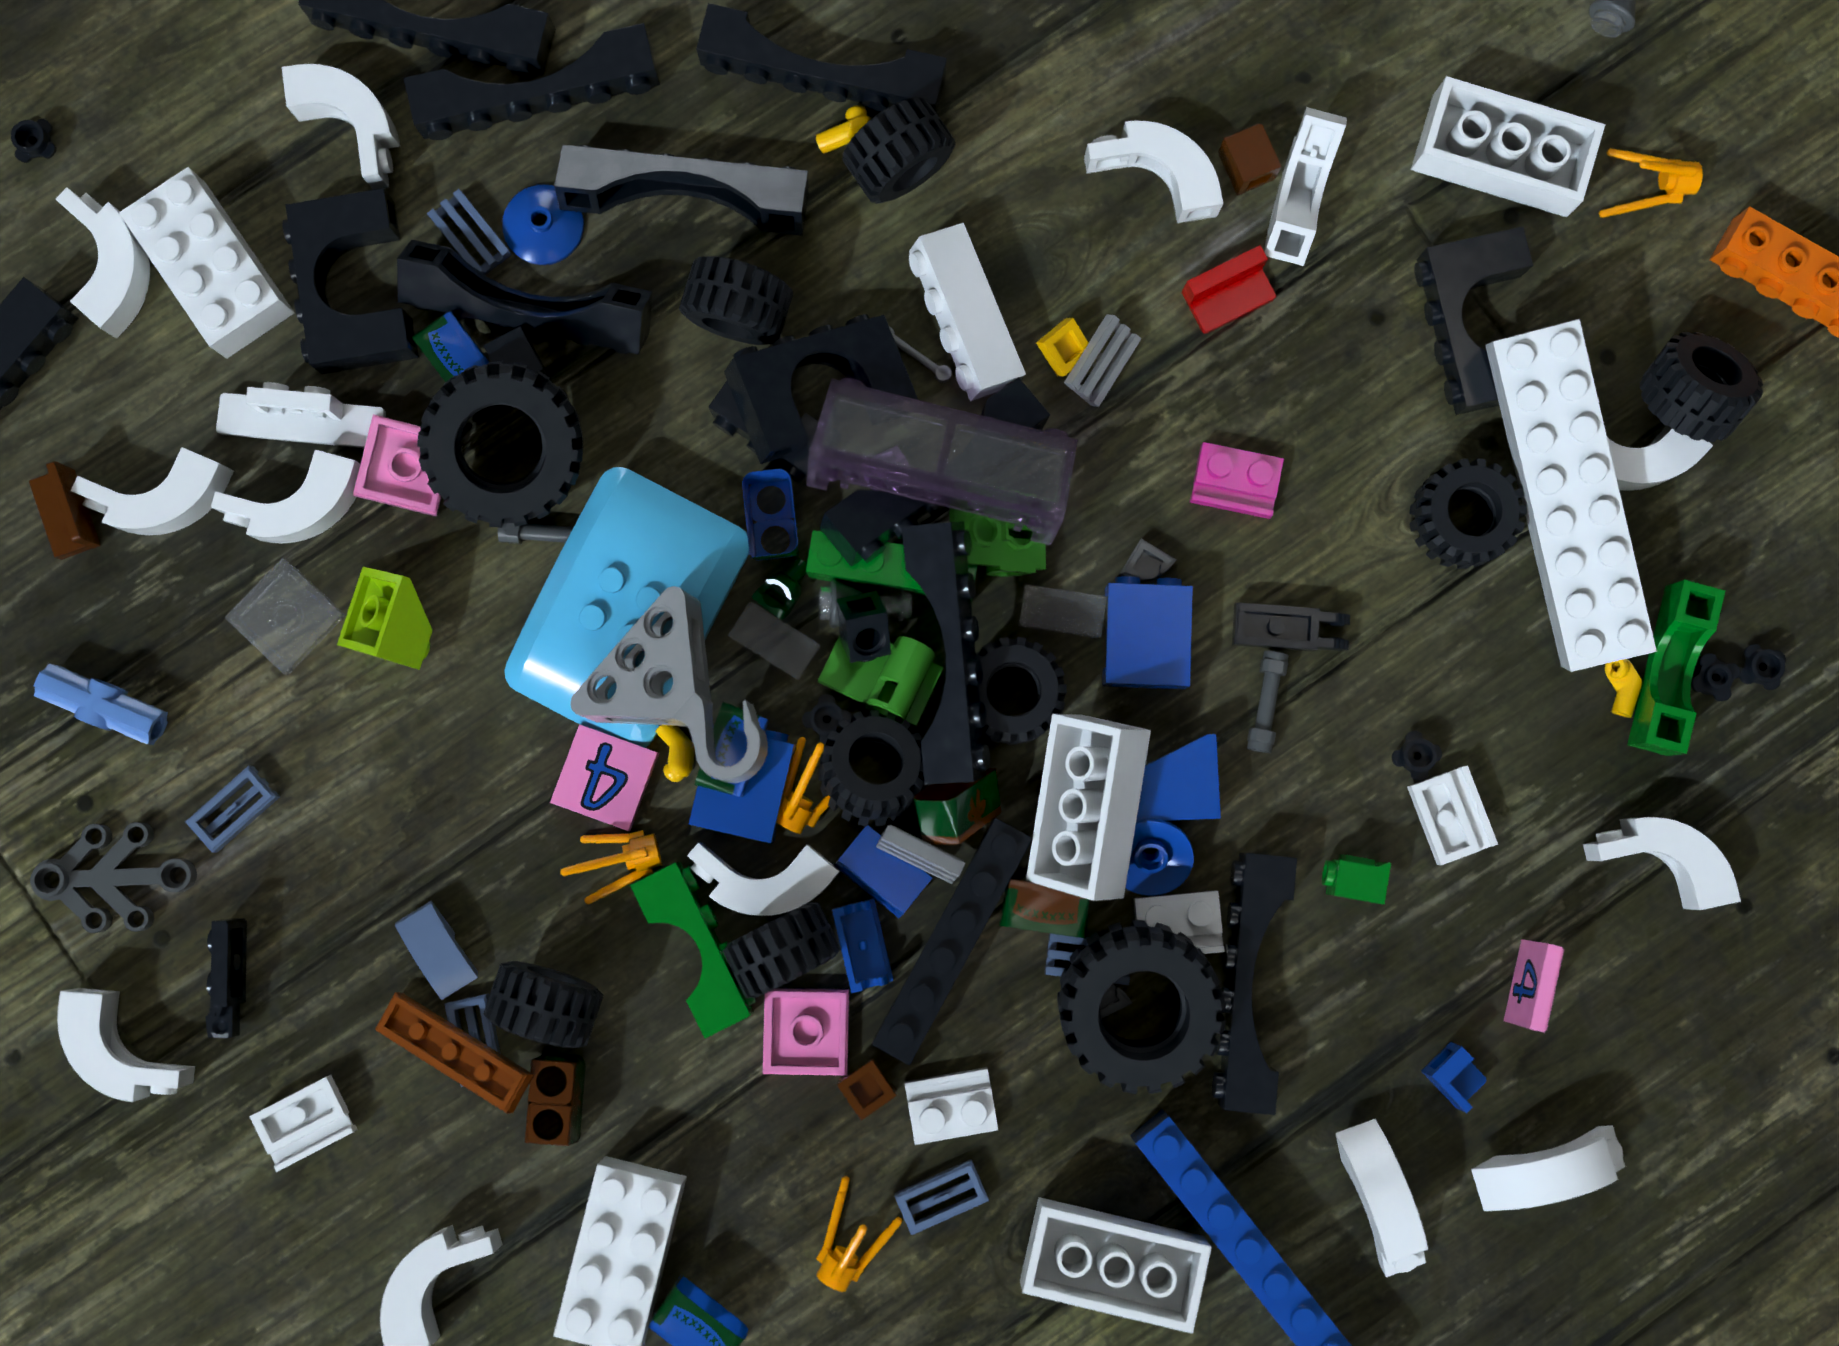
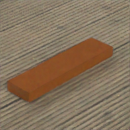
(454, 1052)

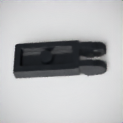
(1285, 627)

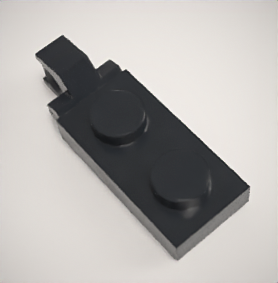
(227, 977)

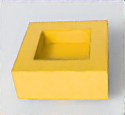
(1063, 346)

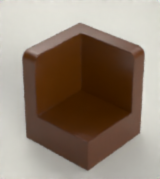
(1249, 159)
(866, 1089)

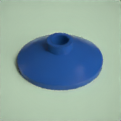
(543, 243)
(1164, 869)

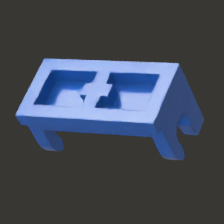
(880, 874)
(862, 945)

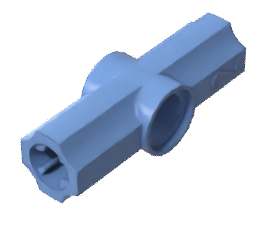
(100, 704)

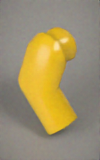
(843, 133)
(1627, 685)
(680, 752)

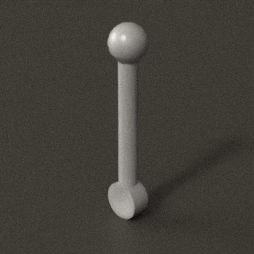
(942, 372)

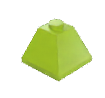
(387, 619)

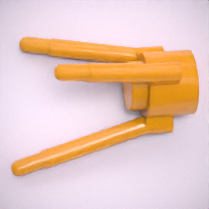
(1674, 176)
(795, 807)
(640, 854)
(840, 1266)

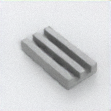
(1107, 365)
(920, 854)

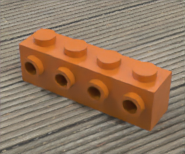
(1782, 266)

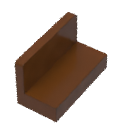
(62, 512)

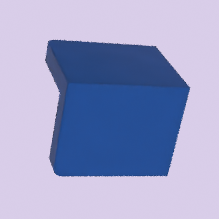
(1455, 1075)

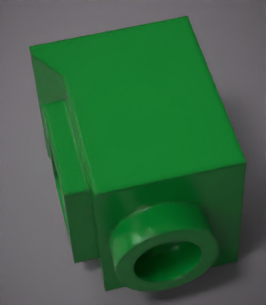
(1356, 878)

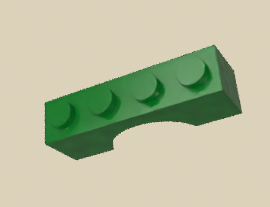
(885, 570)
(1664, 706)
(671, 899)

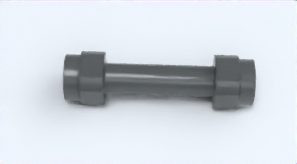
(537, 532)
(1273, 666)

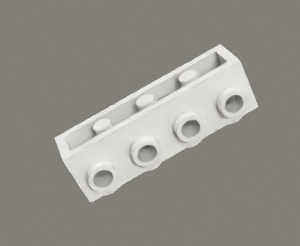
(965, 311)

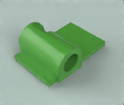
(1001, 547)
(870, 683)

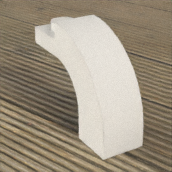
(328, 92)
(1171, 157)
(1302, 186)
(122, 270)
(1658, 462)
(167, 508)
(305, 514)
(1696, 862)
(782, 893)
(98, 1056)
(1550, 1174)
(1385, 1197)
(407, 1300)

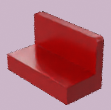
(1229, 290)

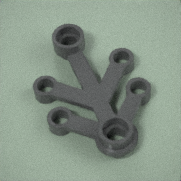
(106, 877)

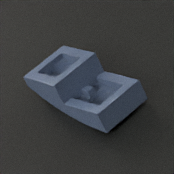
(436, 950)

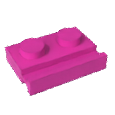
(1236, 480)

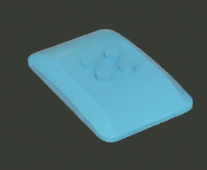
(612, 568)

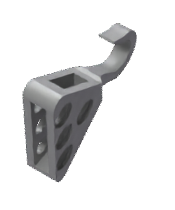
(688, 703)

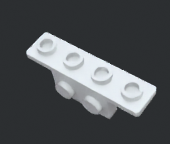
(295, 416)

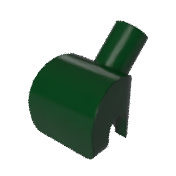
(782, 590)

